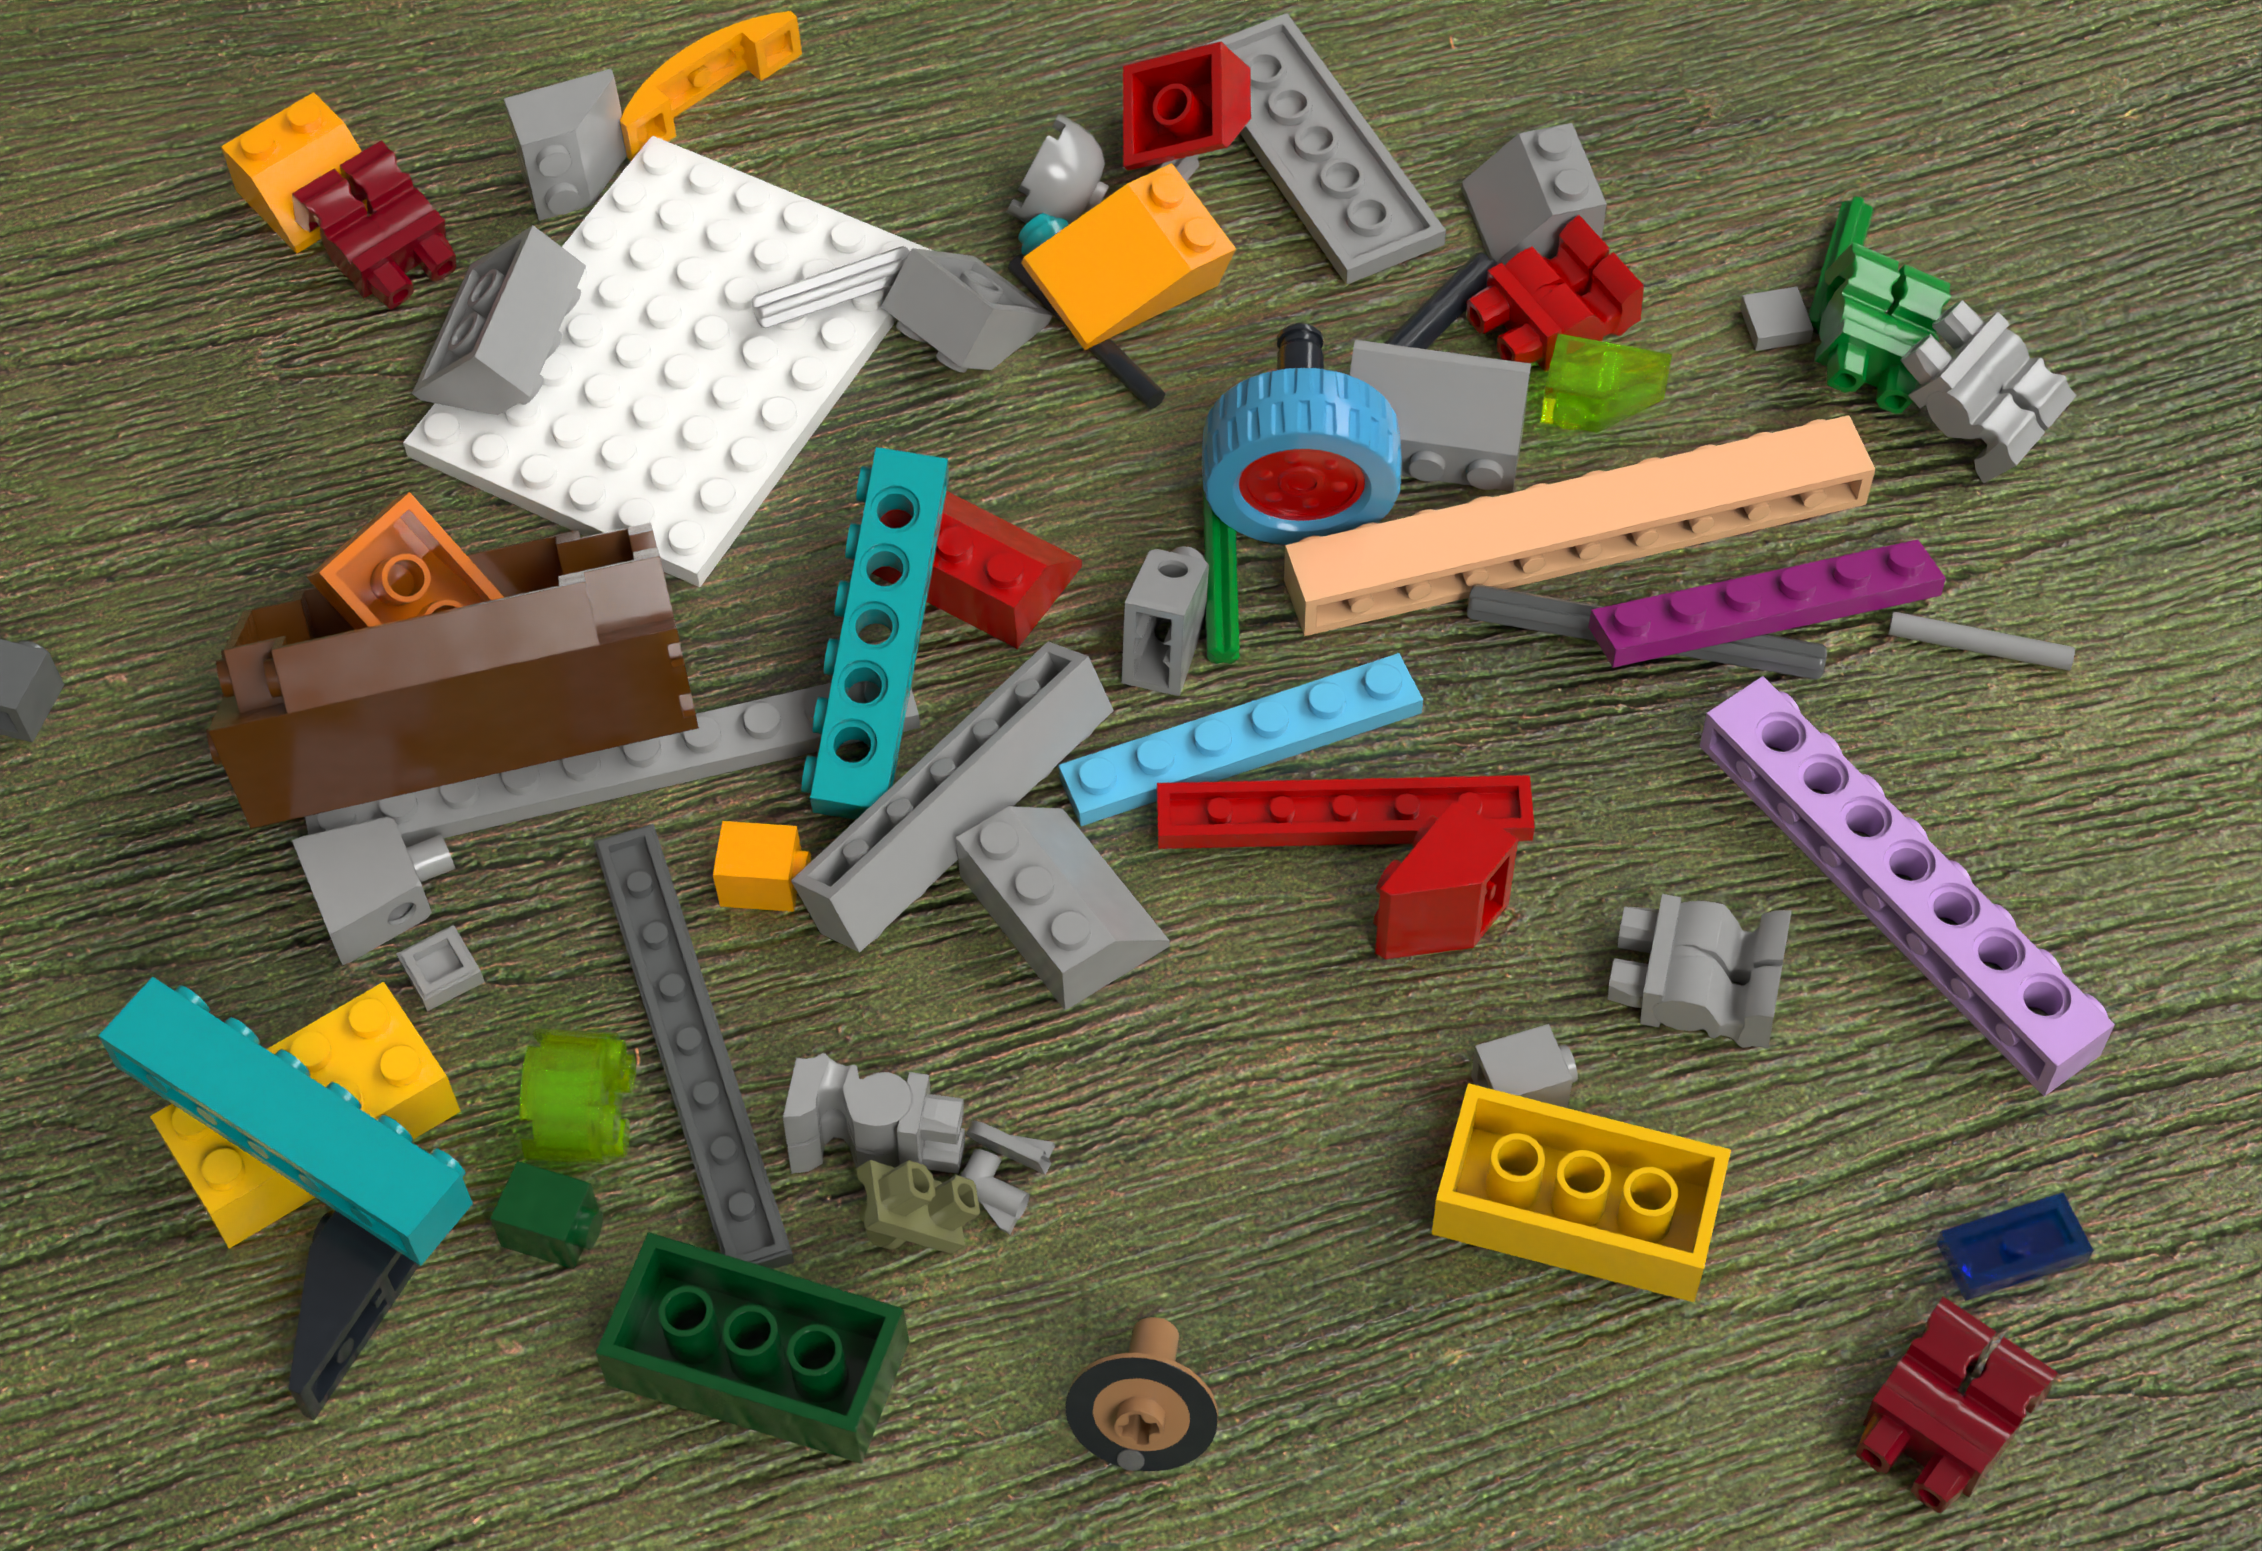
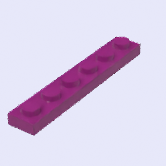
(1765, 603)

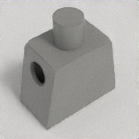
(1165, 590)
(369, 882)

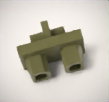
(915, 1208)

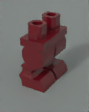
(388, 242)
(1935, 1423)

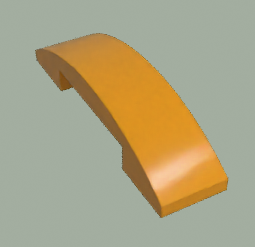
(754, 45)

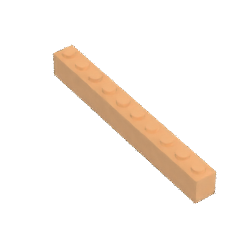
(1577, 524)

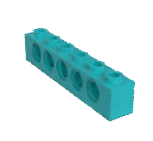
(918, 487)

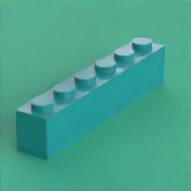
(288, 1119)

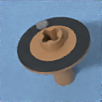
(1142, 1404)

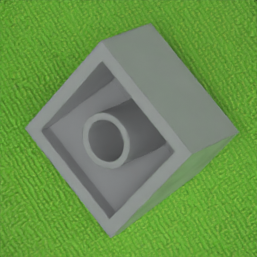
(567, 141)
(1533, 192)
(962, 309)

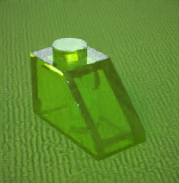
(1601, 383)

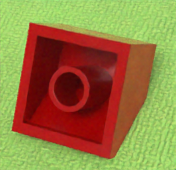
(1183, 104)

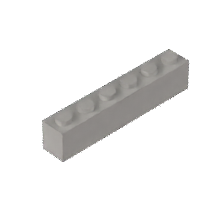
(969, 776)

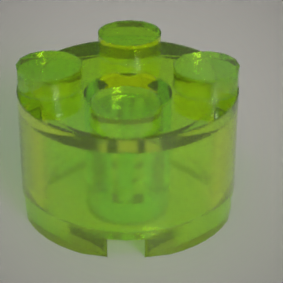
(575, 1096)

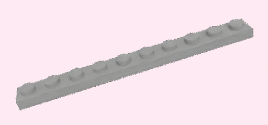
(724, 743)

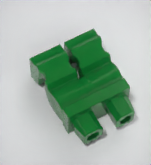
(1863, 341)

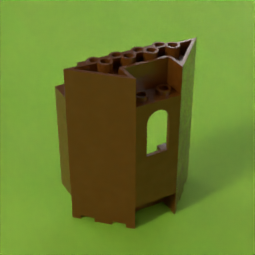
(551, 672)

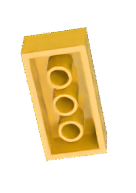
(360, 1046)
(1580, 1192)

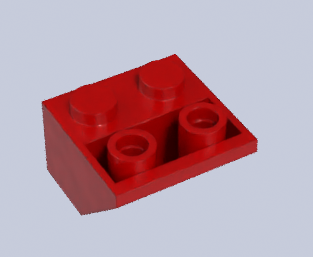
(1446, 886)

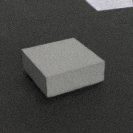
(1776, 318)
(440, 968)

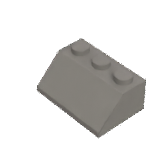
(502, 326)
(1453, 411)
(1057, 900)

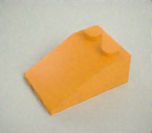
(1131, 257)

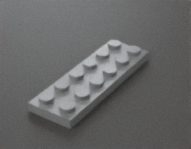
(1328, 156)

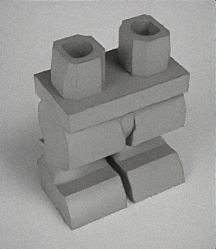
(1986, 387)
(1691, 969)
(875, 1115)

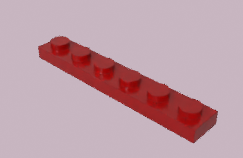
(1332, 810)

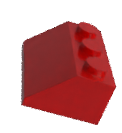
(990, 570)

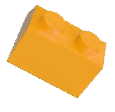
(285, 156)

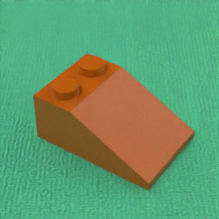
(400, 570)

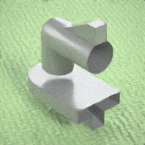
(999, 1198)

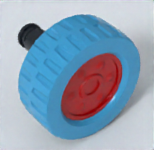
(1301, 448)

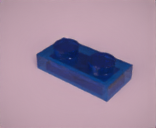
(2014, 1246)

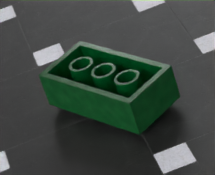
(754, 1347)

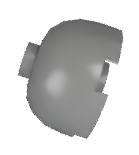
(1063, 175)

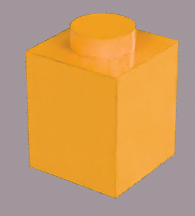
(757, 866)

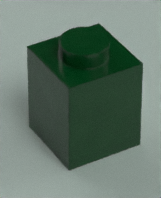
(547, 1215)

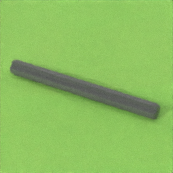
(1573, 617)

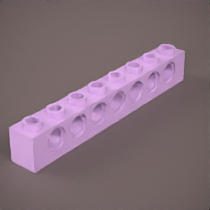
(1907, 912)

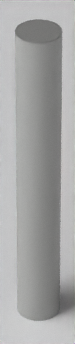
(1982, 641)

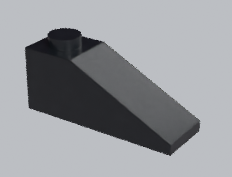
(344, 1299)

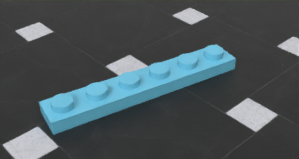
(1241, 738)

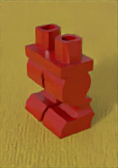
(1573, 294)

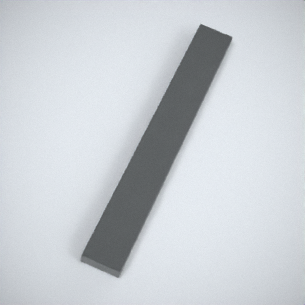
(692, 1050)

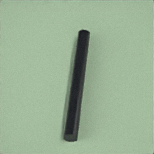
(1107, 351)

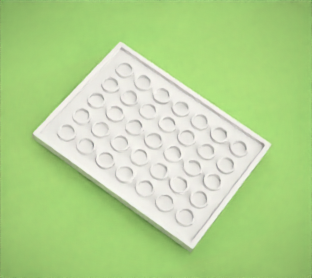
(663, 379)

